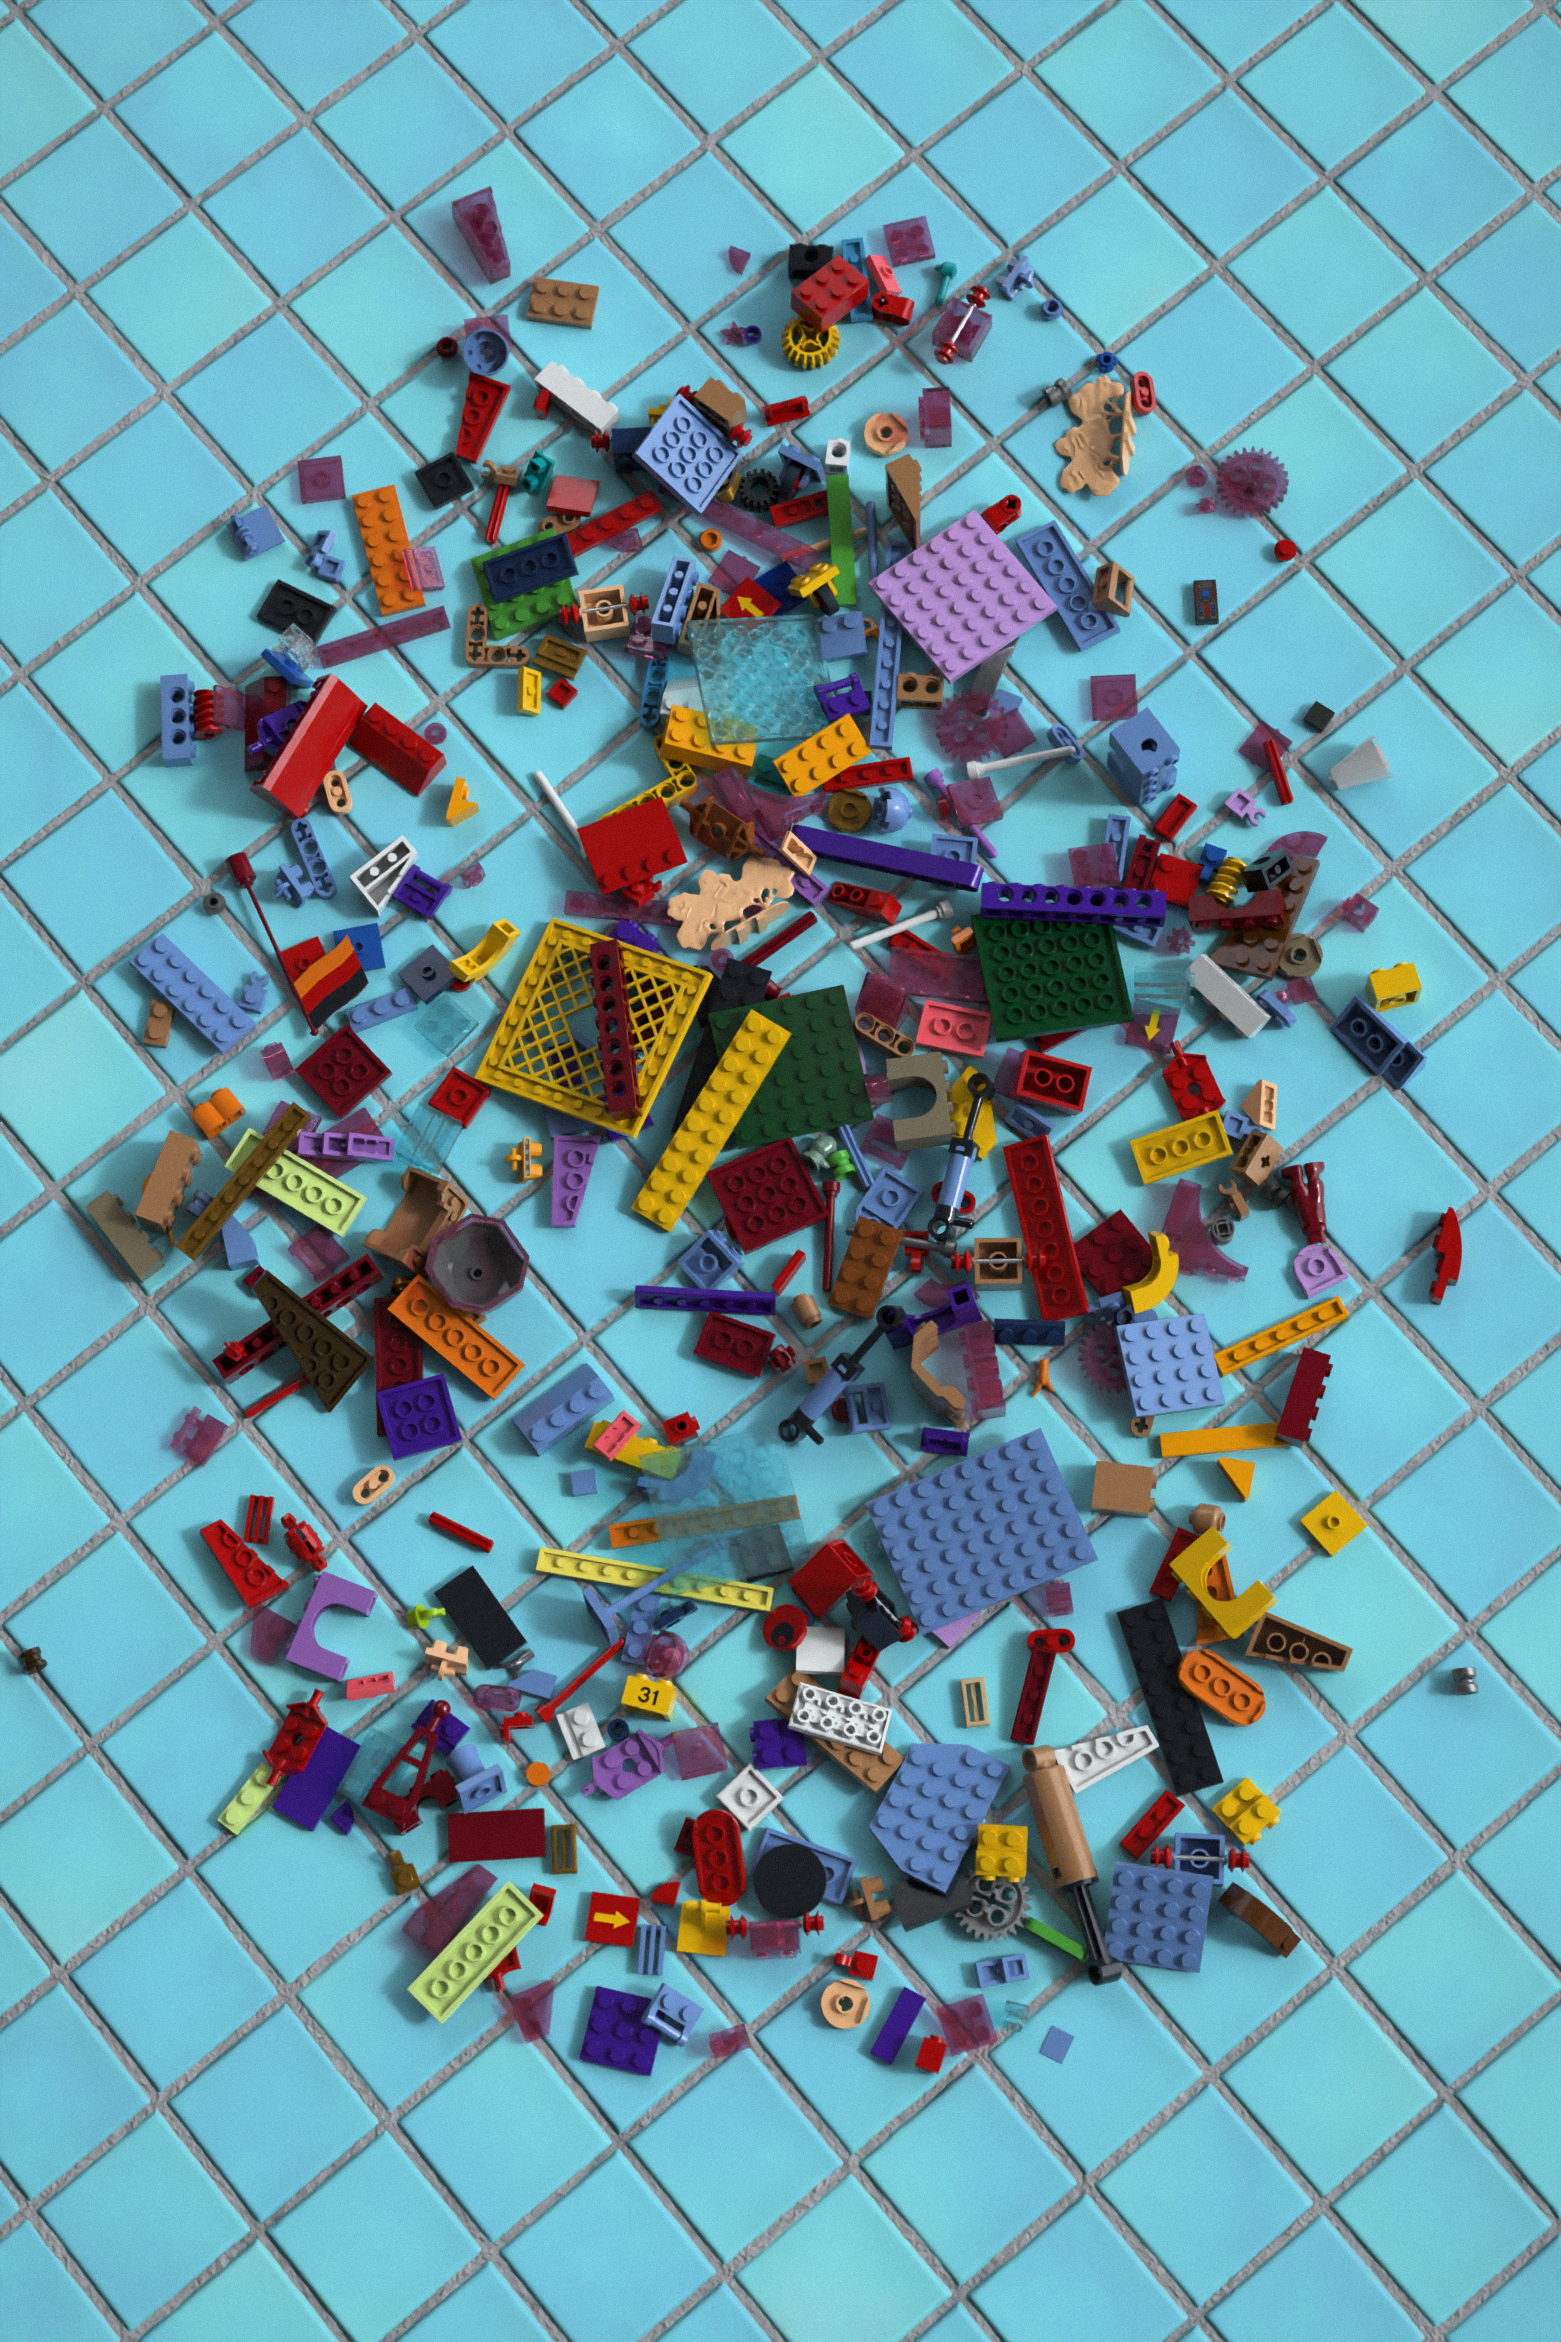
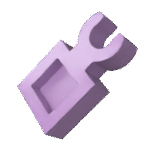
(1243, 805)

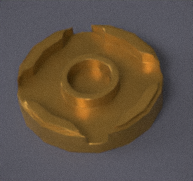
(849, 811)

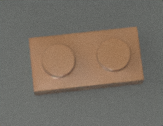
(159, 1024)

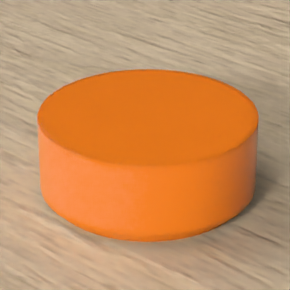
(710, 540)
(538, 1774)

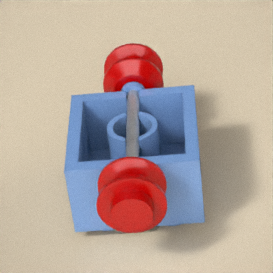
(1200, 1855)

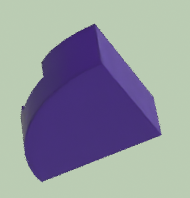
(344, 1817)

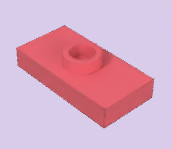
(883, 275)
(617, 1435)
(370, 1686)

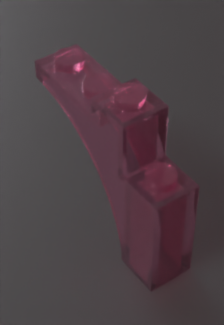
(771, 810)
(1197, 1249)

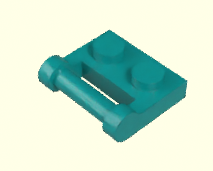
(766, 771)

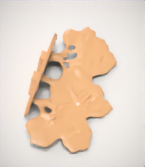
(1092, 441)
(726, 899)

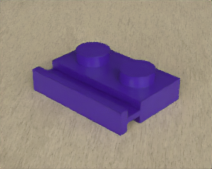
(449, 1730)

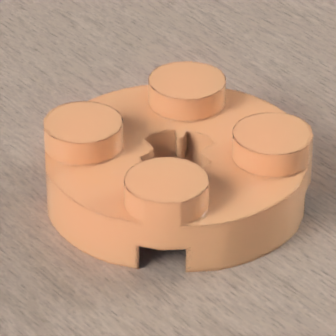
(885, 446)
(833, 2011)

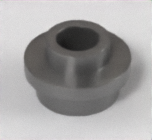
(218, 908)

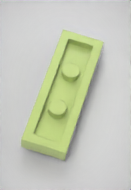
(247, 1800)

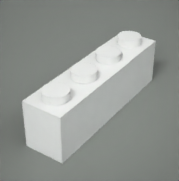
(577, 399)
(1228, 997)

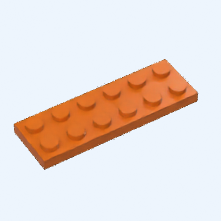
(384, 542)
(456, 1337)

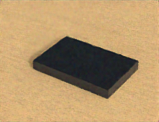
(291, 605)
(922, 1905)

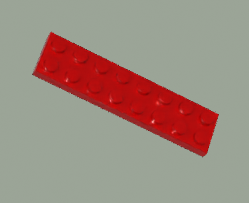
(1046, 1228)

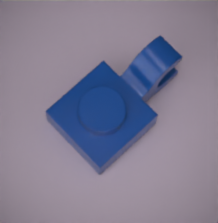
(1212, 860)

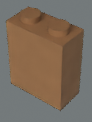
(1123, 1489)

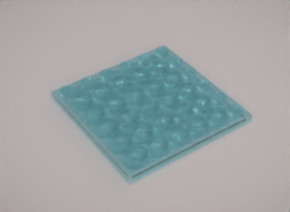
(759, 677)
(724, 1510)

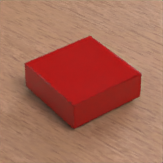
(562, 693)

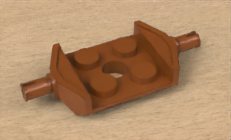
(736, 837)

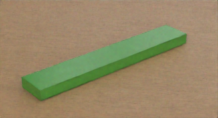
(841, 538)

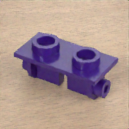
(944, 1441)

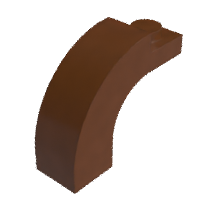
(1260, 1918)

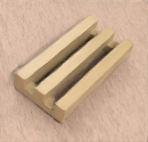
(977, 1723)

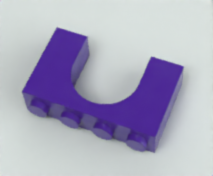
(959, 1310)

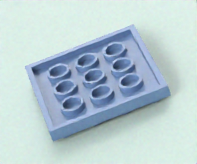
(687, 455)
(1169, 1366)
(1158, 1916)

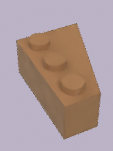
(704, 606)

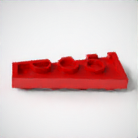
(481, 410)
(242, 1566)

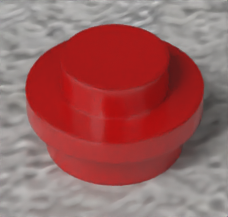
(1285, 550)

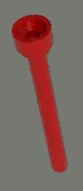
(547, 1710)

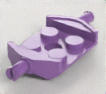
(608, 1769)

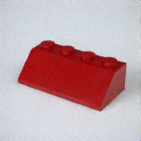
(397, 749)

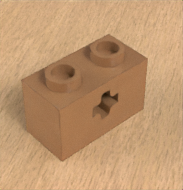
(1256, 1158)

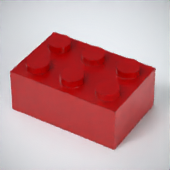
(829, 294)
(1050, 1082)

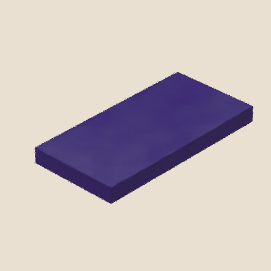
(311, 1791)

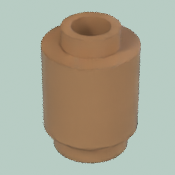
(806, 1311)

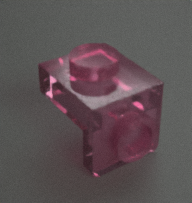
(729, 2041)

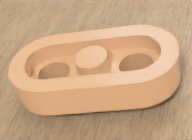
(338, 794)
(373, 1485)

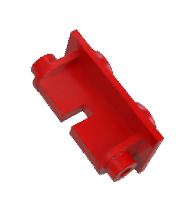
(786, 411)

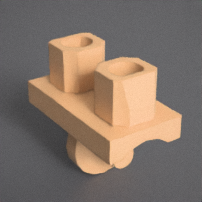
(446, 1663)

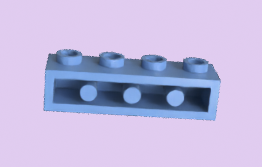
(674, 599)

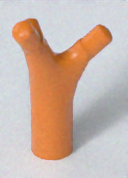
(1043, 1378)

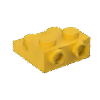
(1246, 1812)
(1001, 1851)

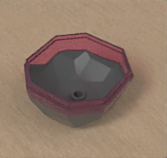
(474, 1246)

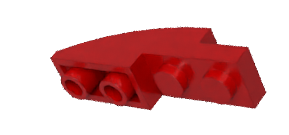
(1449, 1248)

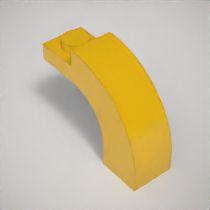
(487, 953)
(1159, 1280)

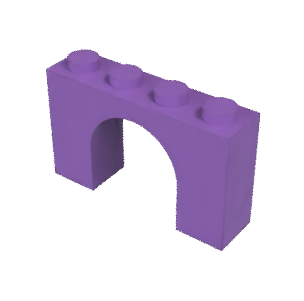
(328, 1594)

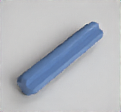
(855, 1156)

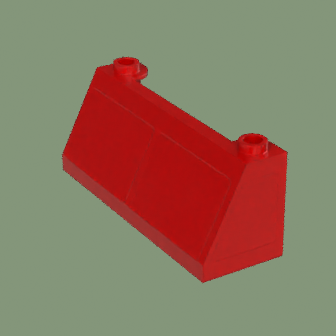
(310, 747)

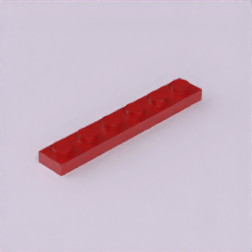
(614, 523)

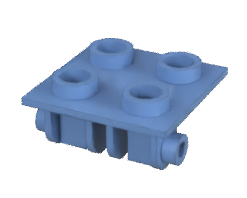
(255, 532)

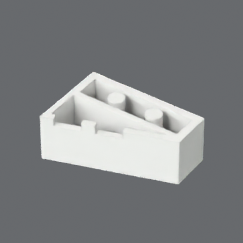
(383, 874)

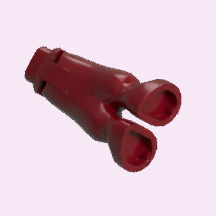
(1308, 1199)

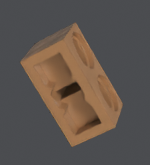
(919, 697)

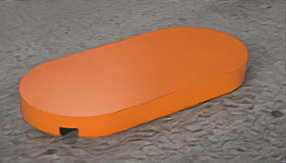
(1221, 1687)

